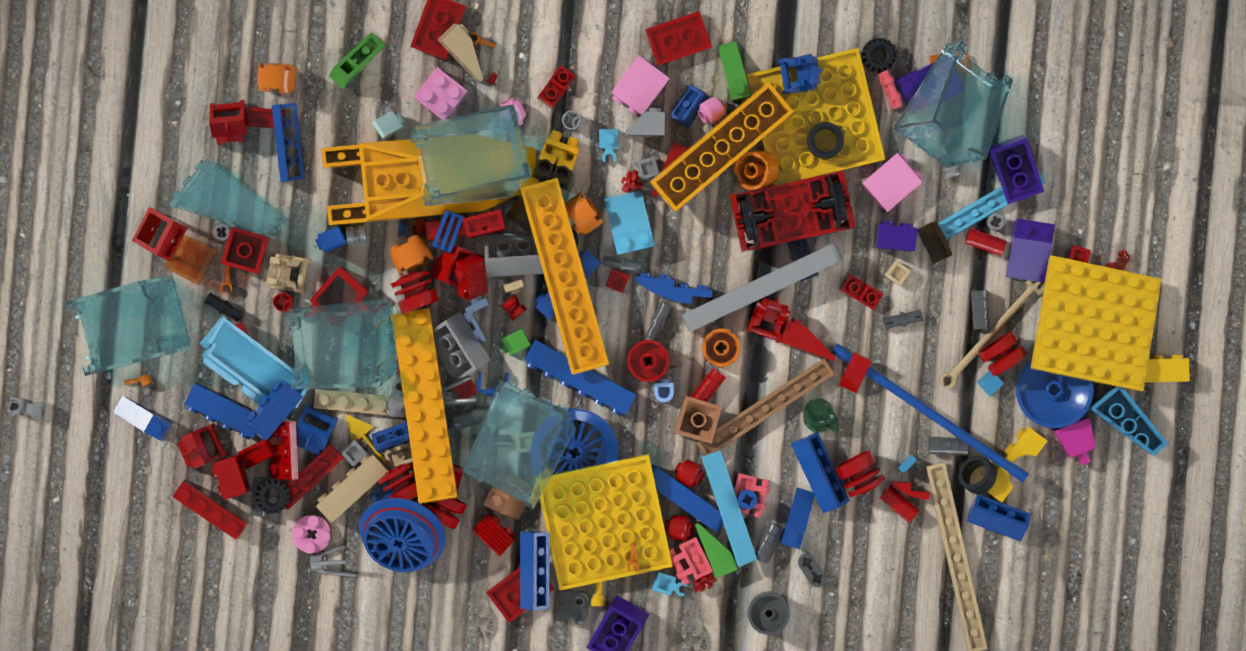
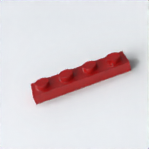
(312, 474)

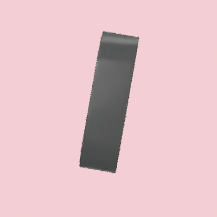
(815, 567)

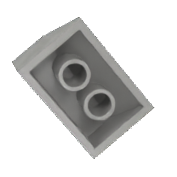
(511, 255)
(459, 347)

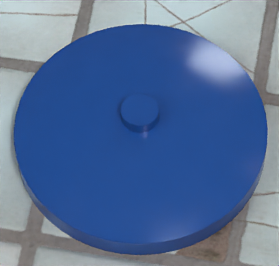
(1052, 398)

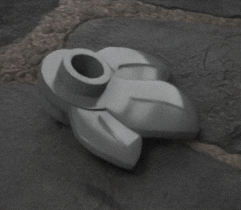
(570, 606)

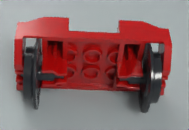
(792, 211)

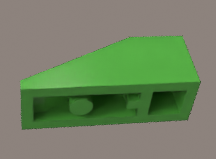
(356, 60)
(734, 71)
(718, 554)

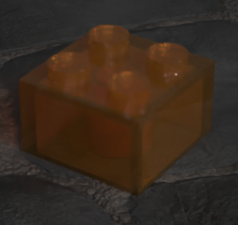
(191, 259)

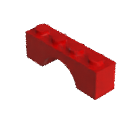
(210, 510)

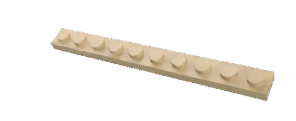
(956, 557)

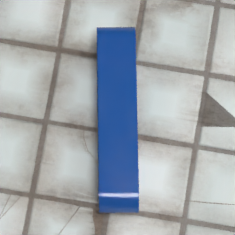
(687, 499)

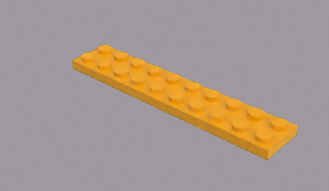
(564, 276)
(424, 406)

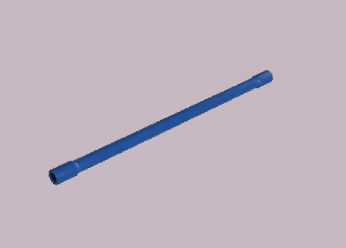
(1011, 468)

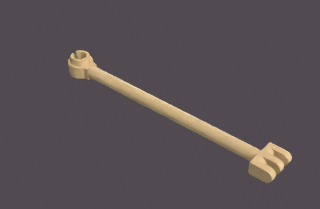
(1032, 287)

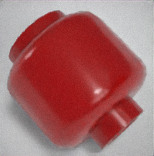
(689, 473)
(679, 527)

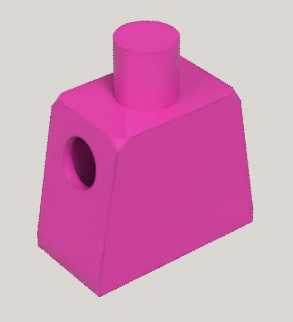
(1077, 439)

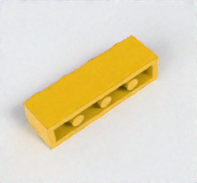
(1168, 369)

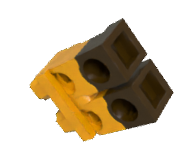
(557, 153)

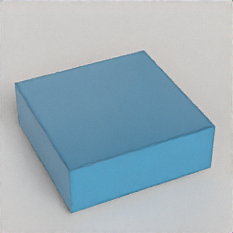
(989, 383)
(907, 463)

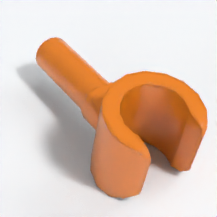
(481, 41)
(227, 279)
(144, 379)
(633, 558)

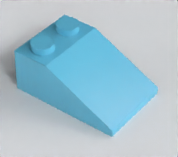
(629, 222)

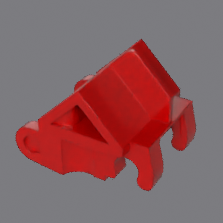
(231, 127)
(771, 312)
(194, 449)

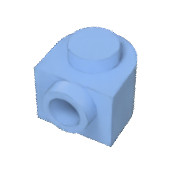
(663, 390)

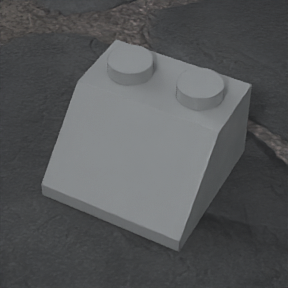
(648, 125)

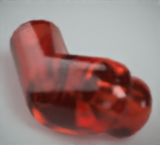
(419, 227)
(1121, 262)

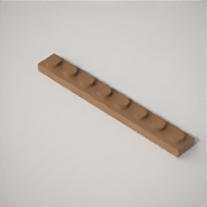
(767, 406)

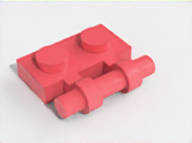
(887, 82)
(749, 482)
(695, 558)

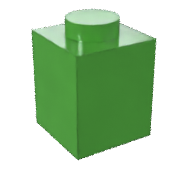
(515, 342)

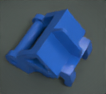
(807, 74)
(312, 437)

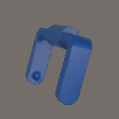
(489, 391)

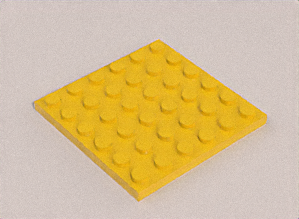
(839, 99)
(1096, 323)
(596, 518)

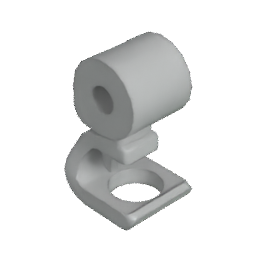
(396, 400)
(20, 406)

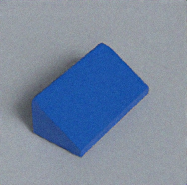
(688, 106)

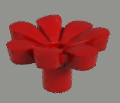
(631, 181)
(703, 582)

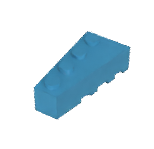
(1126, 417)

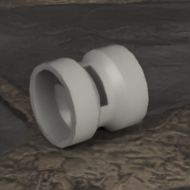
(571, 120)
(361, 234)

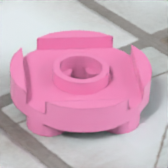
(301, 529)

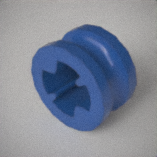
(403, 229)

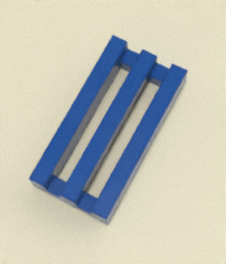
(442, 246)

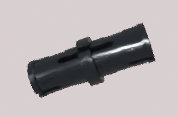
(223, 307)

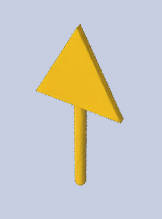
(358, 429)

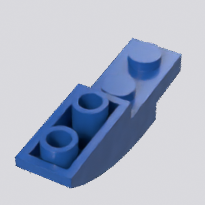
(665, 288)

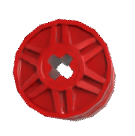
(414, 291)
(860, 473)
(400, 482)

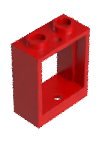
(476, 224)
(164, 247)
(357, 286)

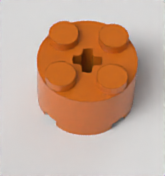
(276, 77)
(756, 169)
(583, 213)
(410, 255)
(729, 354)

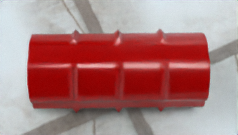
(985, 242)
(708, 386)
(899, 504)

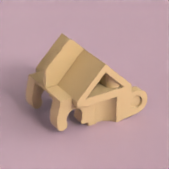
(280, 271)

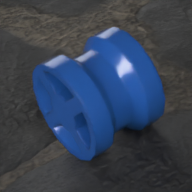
(747, 496)

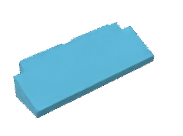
(244, 361)

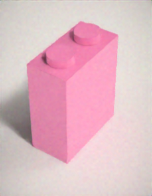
(639, 86)
(892, 182)

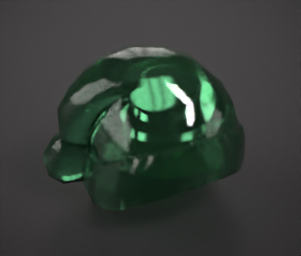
(820, 416)

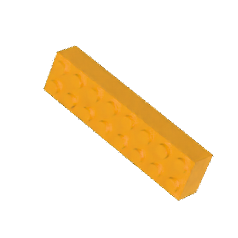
(721, 147)

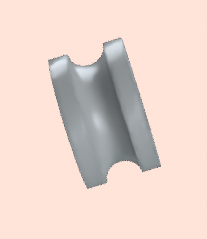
(951, 171)
(1000, 224)
(216, 233)

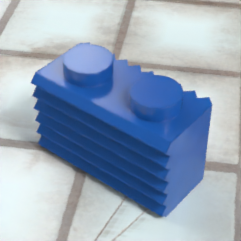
(331, 239)

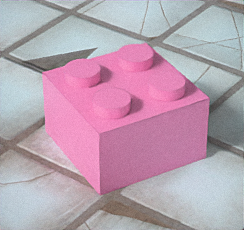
(441, 94)

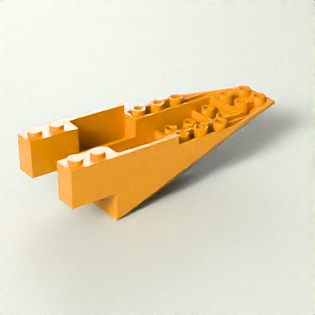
(395, 183)

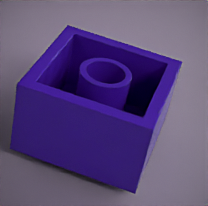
(895, 237)

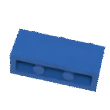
(273, 409)
(998, 517)

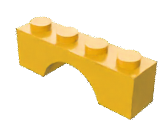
(1027, 444)

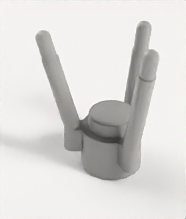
(448, 398)
(320, 562)

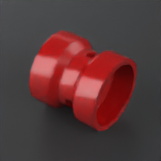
(283, 304)
(510, 304)

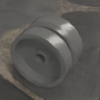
(768, 601)

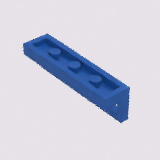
(281, 142)
(393, 437)

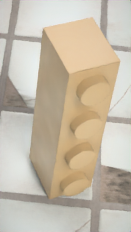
(352, 488)

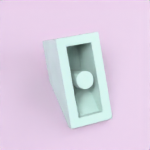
(388, 124)

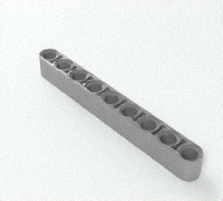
(762, 287)

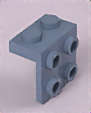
(477, 304)

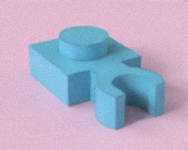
(608, 140)
(666, 583)

